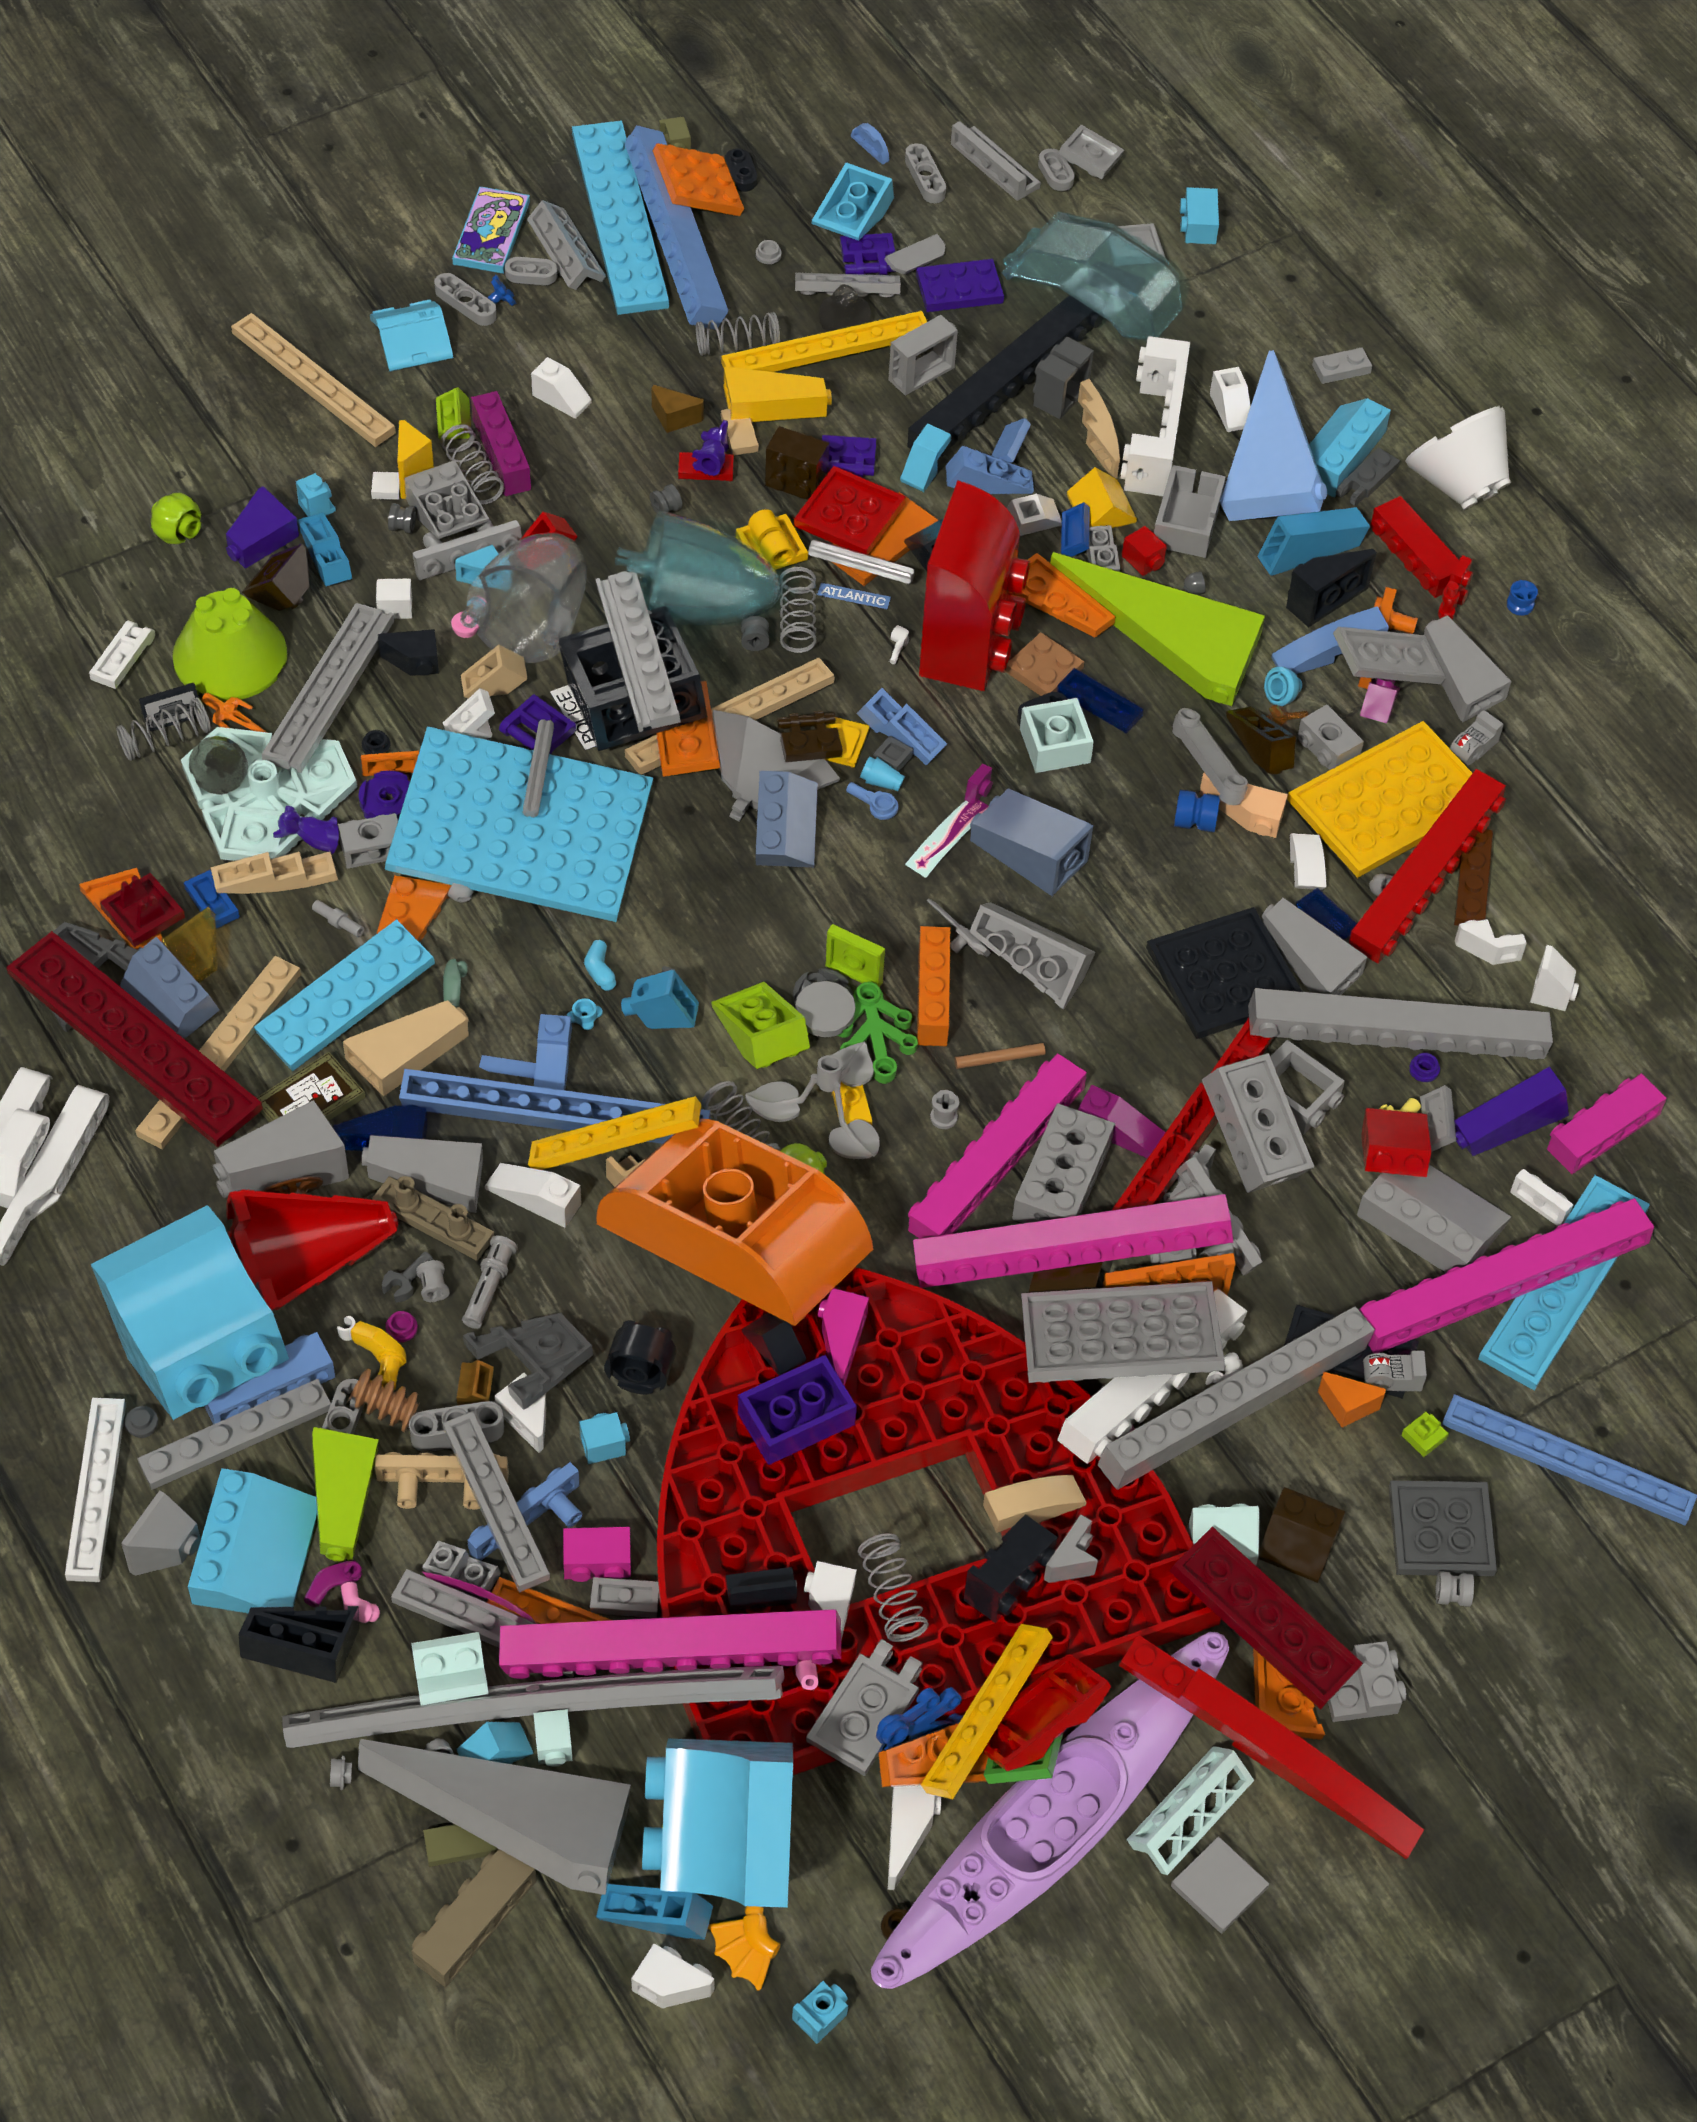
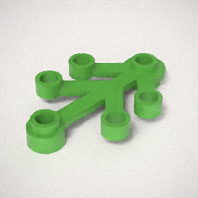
(877, 1028)

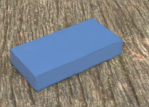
(1011, 440)

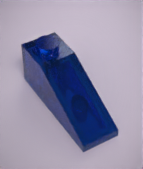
(394, 1121)

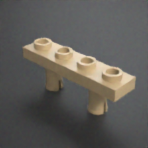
(426, 1467)

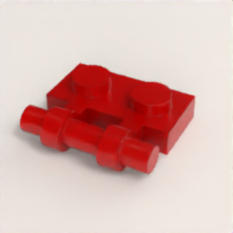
(1455, 589)

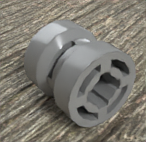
(1454, 1589)

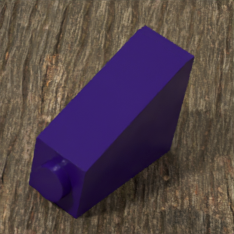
(260, 529)

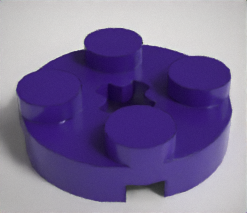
(382, 784)

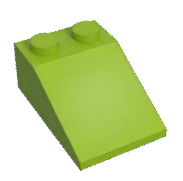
(762, 1024)

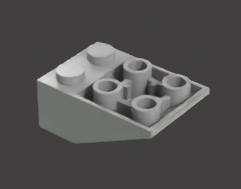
(444, 500)

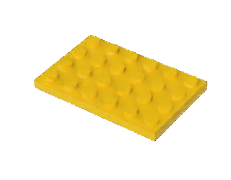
(1382, 798)

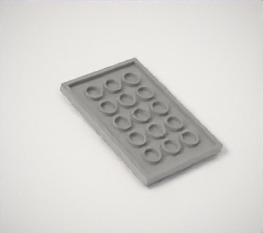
(1121, 1332)

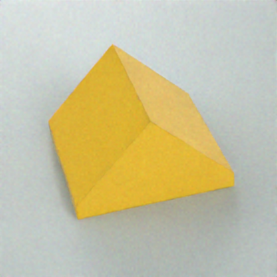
(414, 453)
(1104, 497)

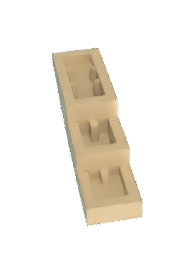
(1101, 431)
(282, 873)

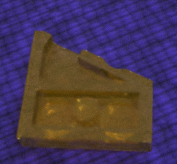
(195, 945)

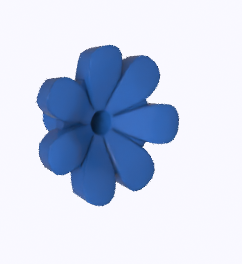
(501, 292)

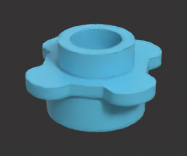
(588, 1007)

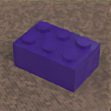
(796, 1409)

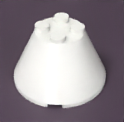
(1469, 460)

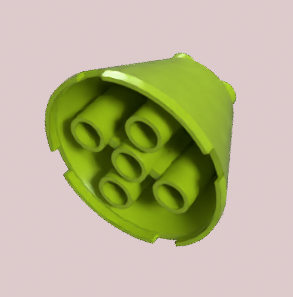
(229, 647)

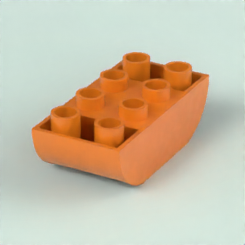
(741, 1218)

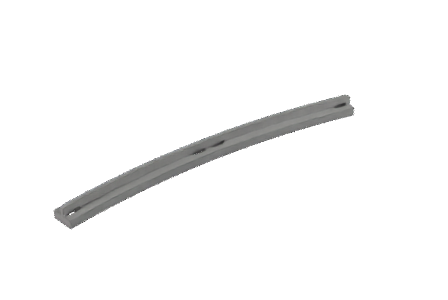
(536, 1697)

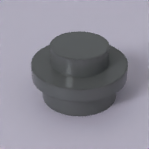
(141, 1421)

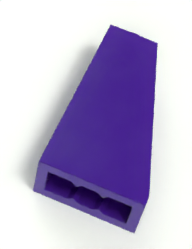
(1513, 1113)

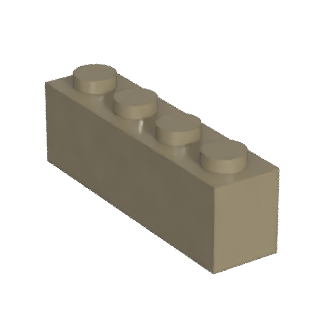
(472, 1916)

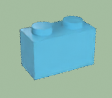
(1200, 215)

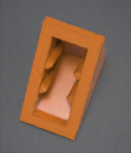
(1349, 1398)

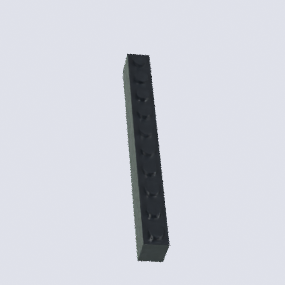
(1006, 372)

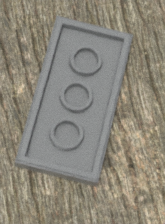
(1389, 655)

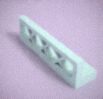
(1181, 1803)

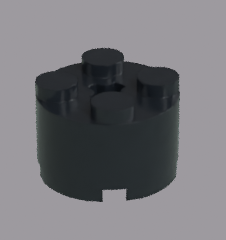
(640, 1357)

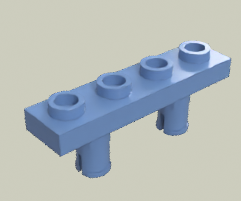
(534, 1503)

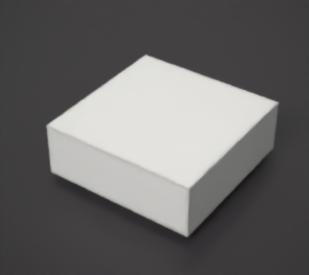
(385, 485)

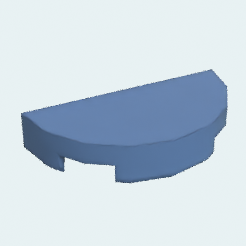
(871, 141)

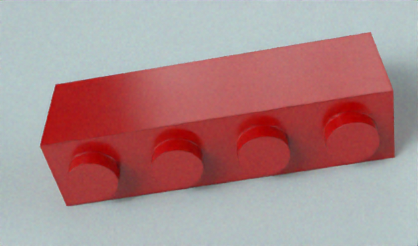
(1414, 544)

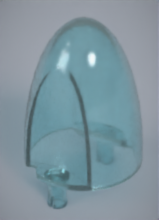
(701, 573)

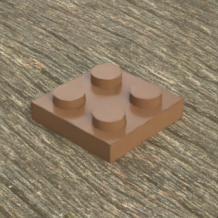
(1043, 664)

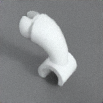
(1232, 1366)

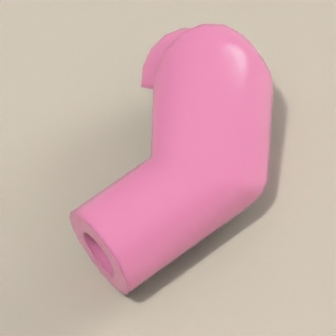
(350, 1597)

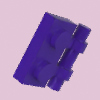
(866, 249)
(852, 454)

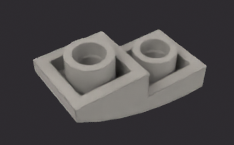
(1102, 548)
(456, 1563)

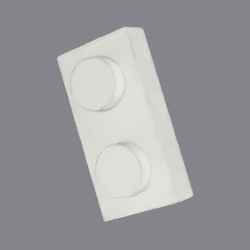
(1541, 1197)

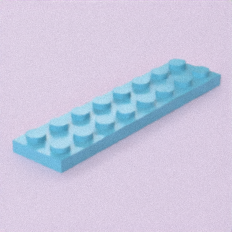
(1545, 1317)

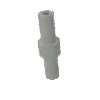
(338, 918)

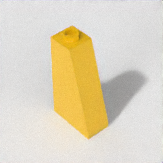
(774, 395)

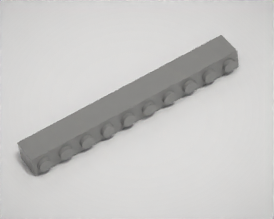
(1400, 1023)
(1235, 1398)

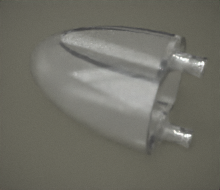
(529, 596)

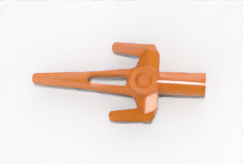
(228, 711)

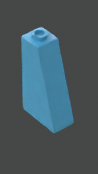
(1311, 535)

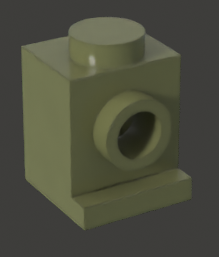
(676, 132)

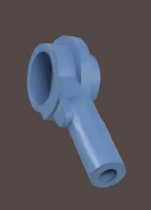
(882, 804)

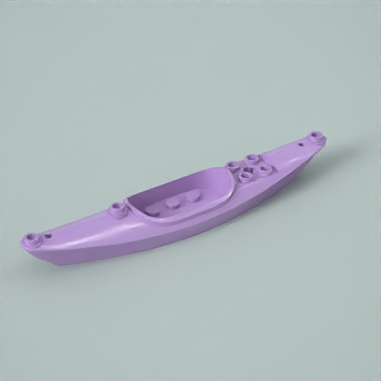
(1043, 1824)

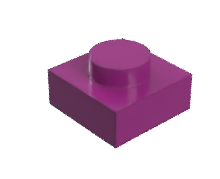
(979, 784)

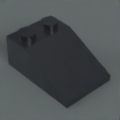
(1328, 584)

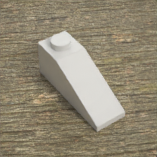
(537, 1191)
(910, 1824)

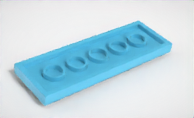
(344, 995)

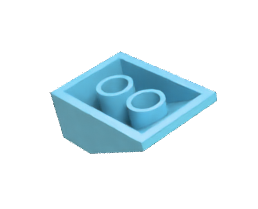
(855, 202)

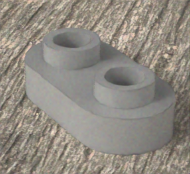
(1056, 170)
(531, 271)

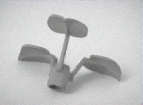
(852, 1067)

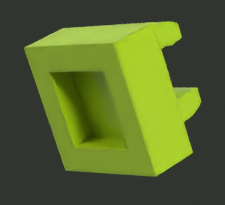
(1425, 1434)

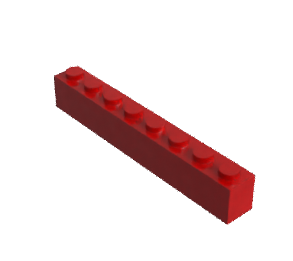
(1427, 866)

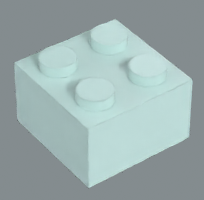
(1056, 735)

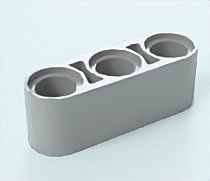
(434, 1420)

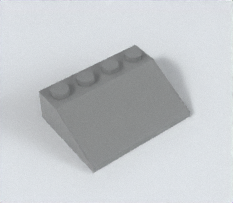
(1433, 1217)

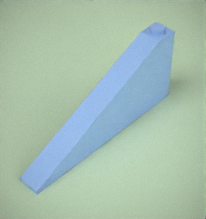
(1273, 460)

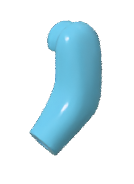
(597, 968)

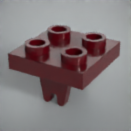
(142, 909)

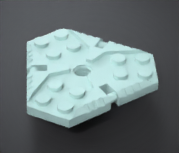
(249, 815)

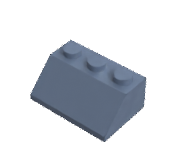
(786, 820)
(167, 989)

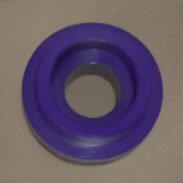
(1425, 1061)

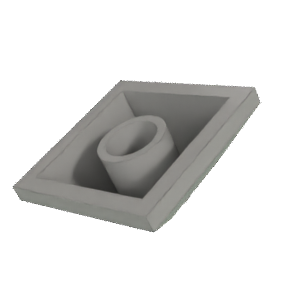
(160, 1537)

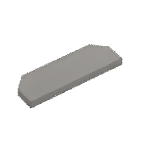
(916, 255)

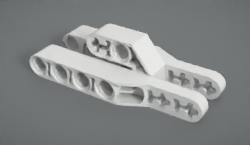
(21, 1138)

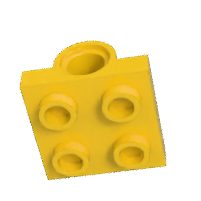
(773, 538)

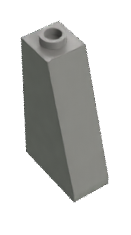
(1471, 676)
(1312, 951)
(439, 1168)

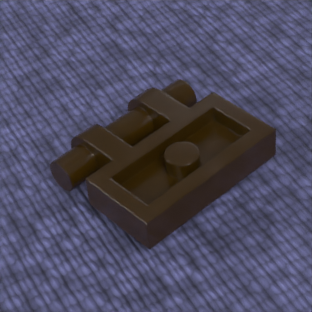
(809, 744)

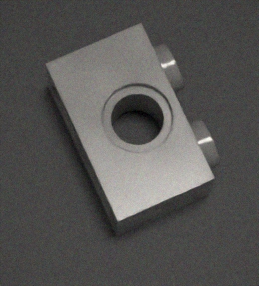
(1329, 737)
(367, 839)

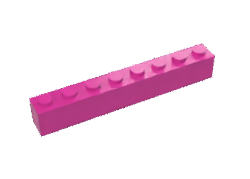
(997, 1150)

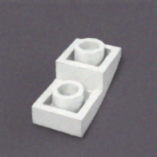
(1308, 861)

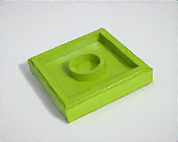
(854, 956)

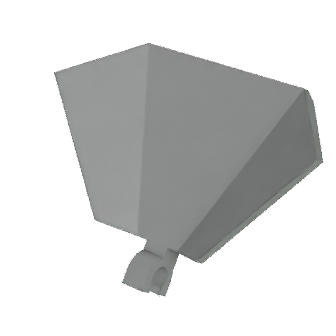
(752, 747)

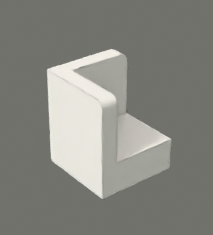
(395, 597)

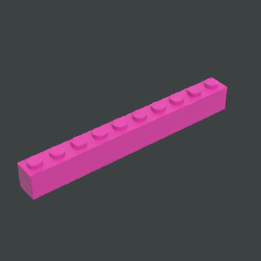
(1073, 1241)
(1506, 1274)
(670, 1643)

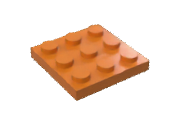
(698, 179)

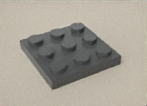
(1442, 1528)

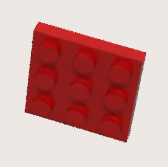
(849, 511)

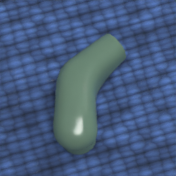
(452, 981)

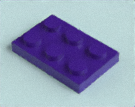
(959, 285)

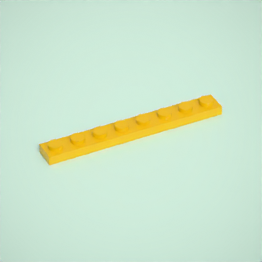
(825, 345)

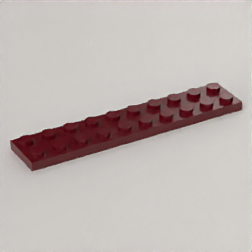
(135, 1039)

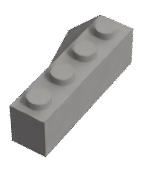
(1041, 955)

